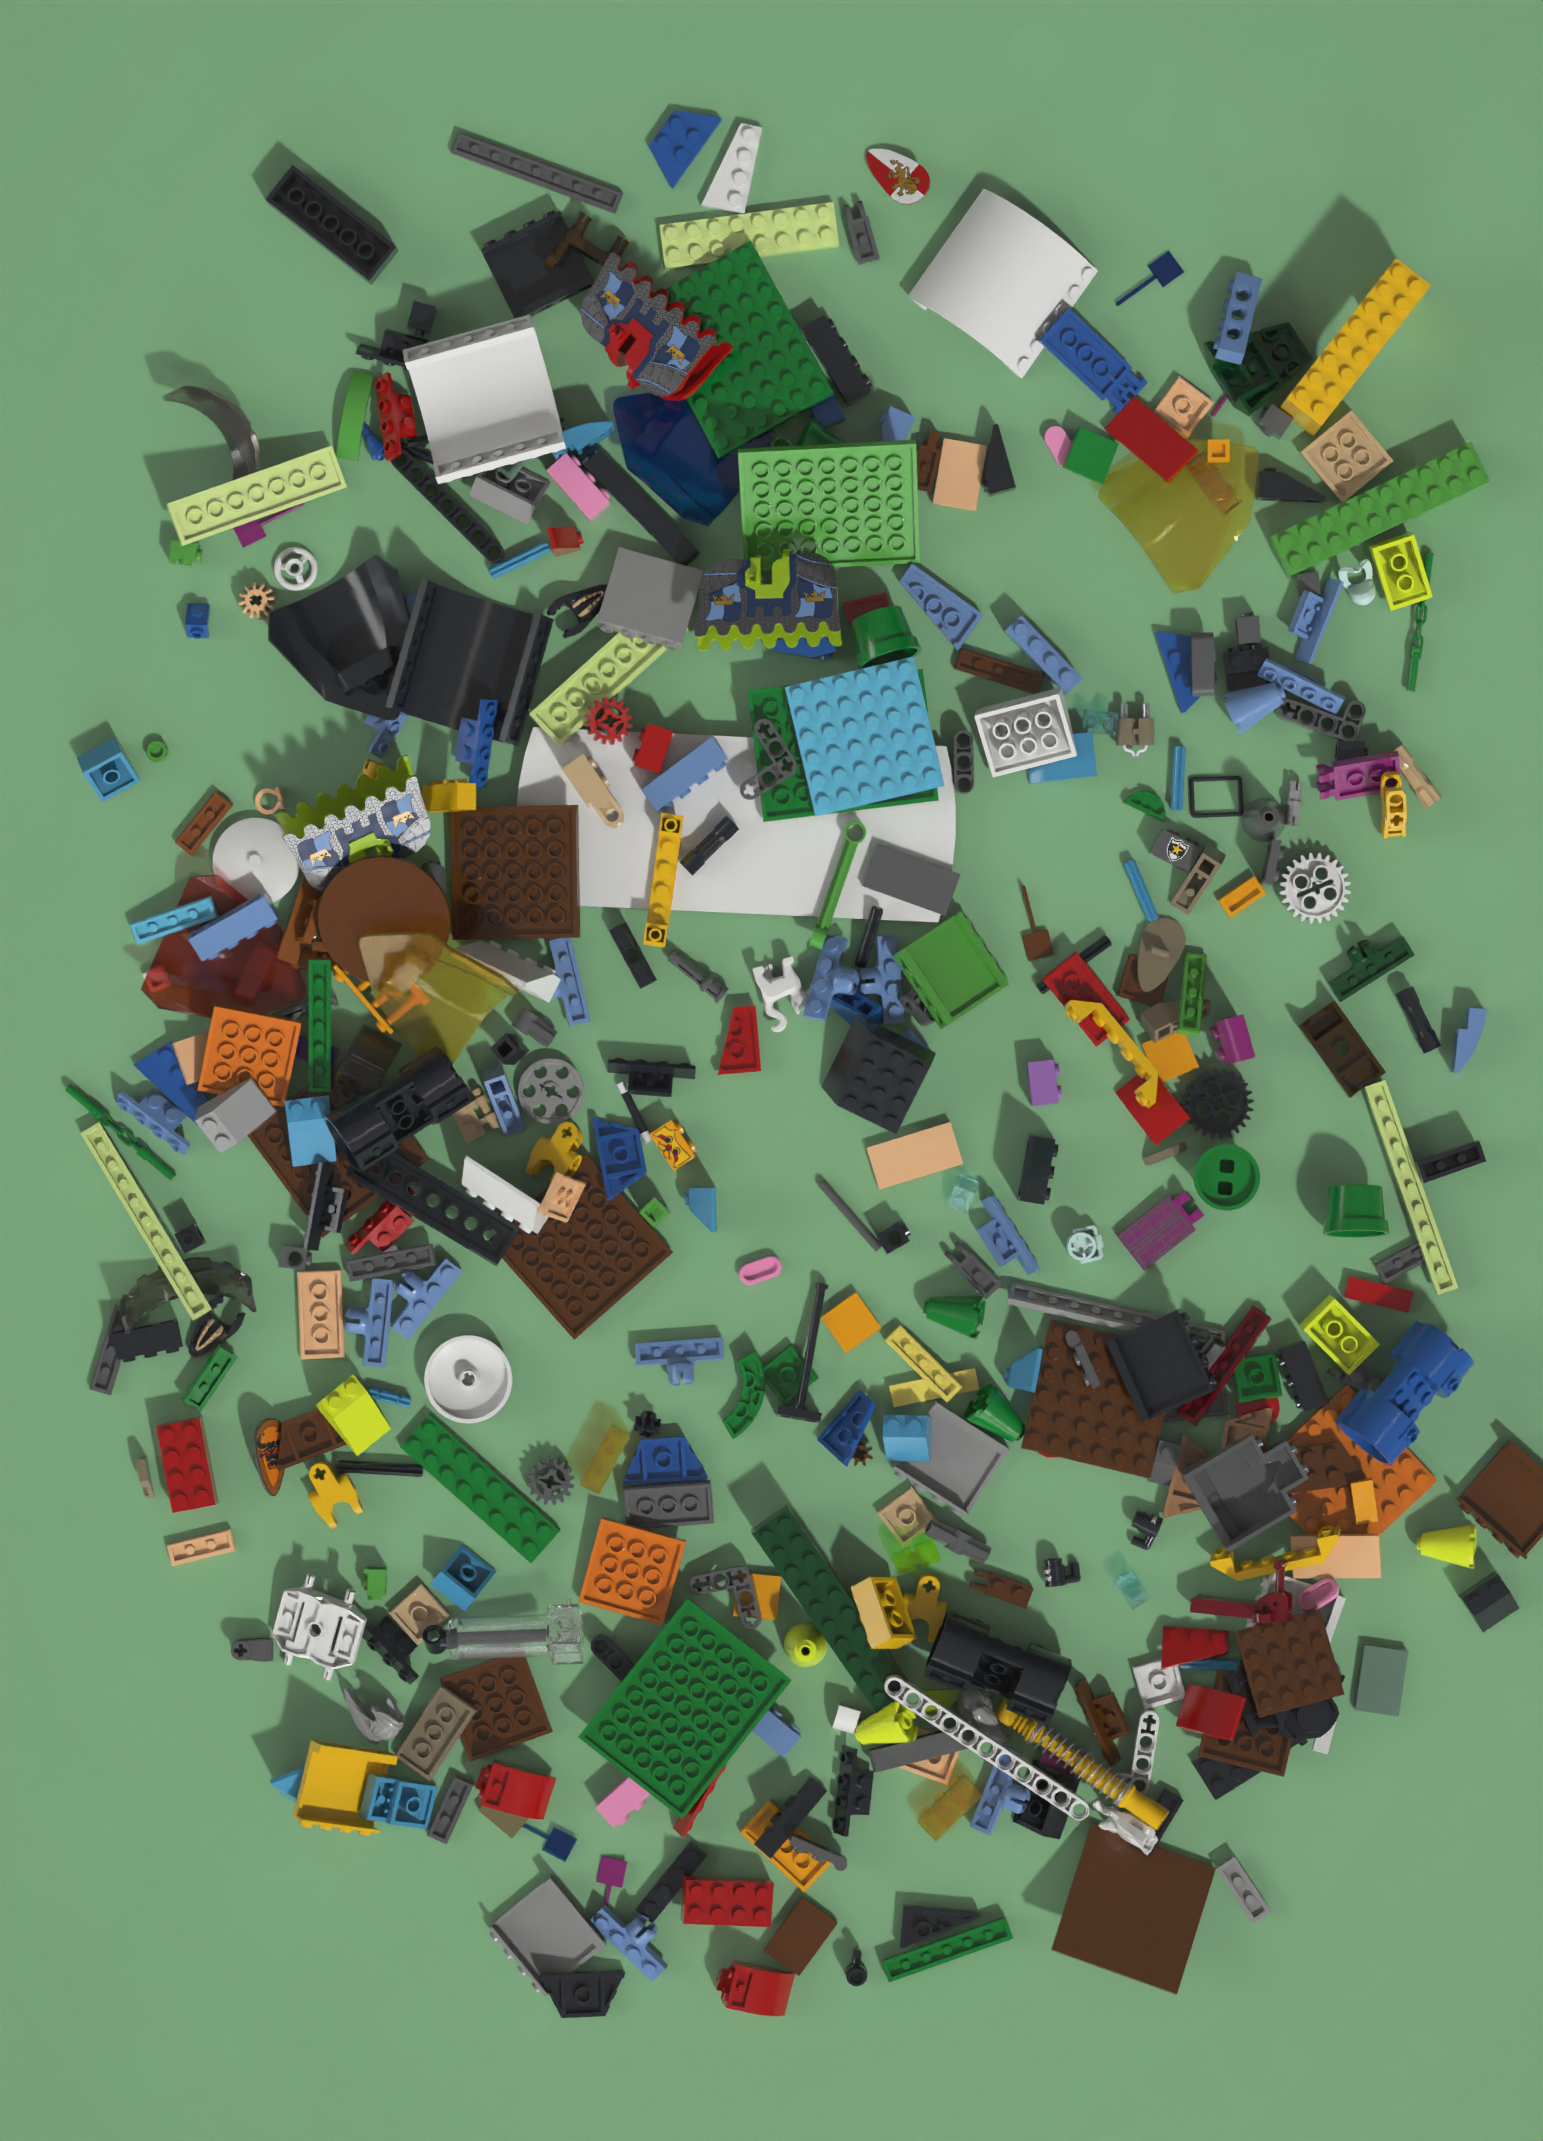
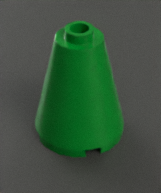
(957, 1313)
(995, 1414)

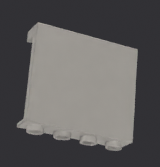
(649, 599)
(960, 1461)
(546, 1933)

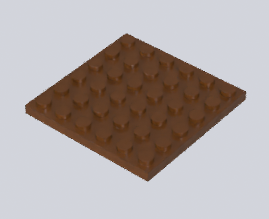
(515, 872)
(273, 1143)
(591, 1259)
(1085, 1422)

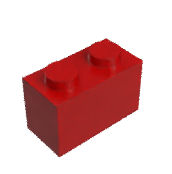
(653, 748)

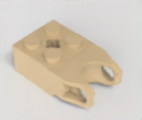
(593, 788)

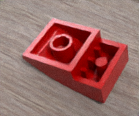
(1161, 1117)
(1210, 1712)

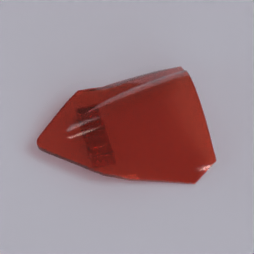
(238, 978)

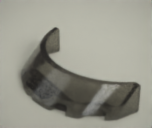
(229, 420)
(210, 1276)

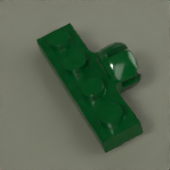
(1369, 966)

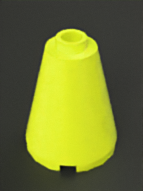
(1450, 1545)
(805, 1636)
(887, 1726)

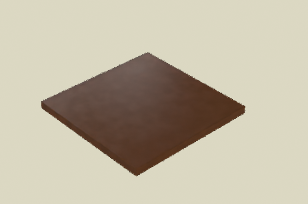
(1133, 1910)

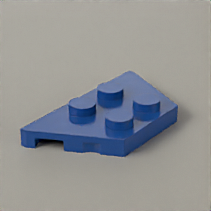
(681, 142)
(1176, 655)
(619, 1155)
(664, 1461)

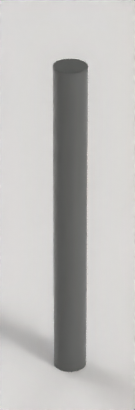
(850, 1216)

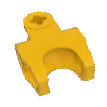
(1393, 807)
(557, 1151)
(330, 1491)
(925, 1604)

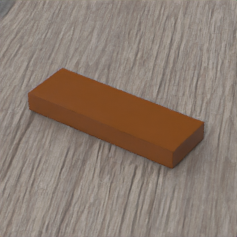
(203, 823)

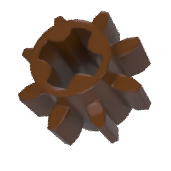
(857, 1459)

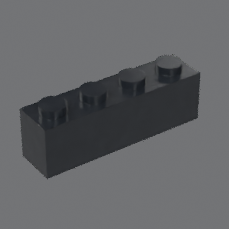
(836, 361)

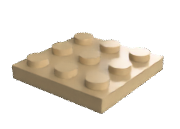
(1346, 456)

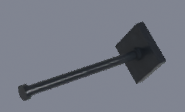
(799, 1410)

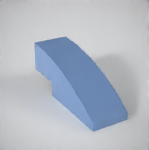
(1467, 1038)

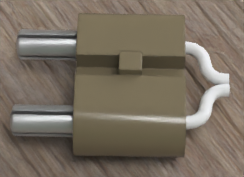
(1135, 731)

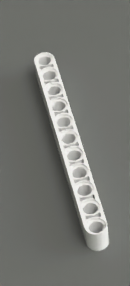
(992, 1756)

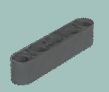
(923, 1748)

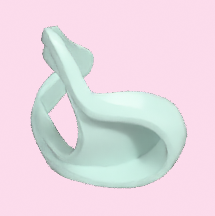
(1363, 592)

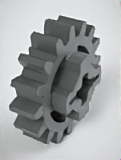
(561, 1483)

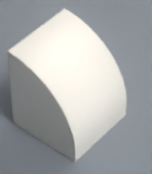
(846, 1718)

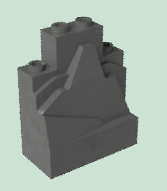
(1246, 1487)

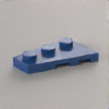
(847, 1428)

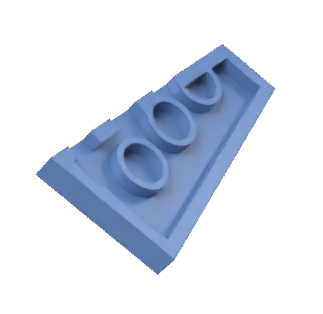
(945, 609)

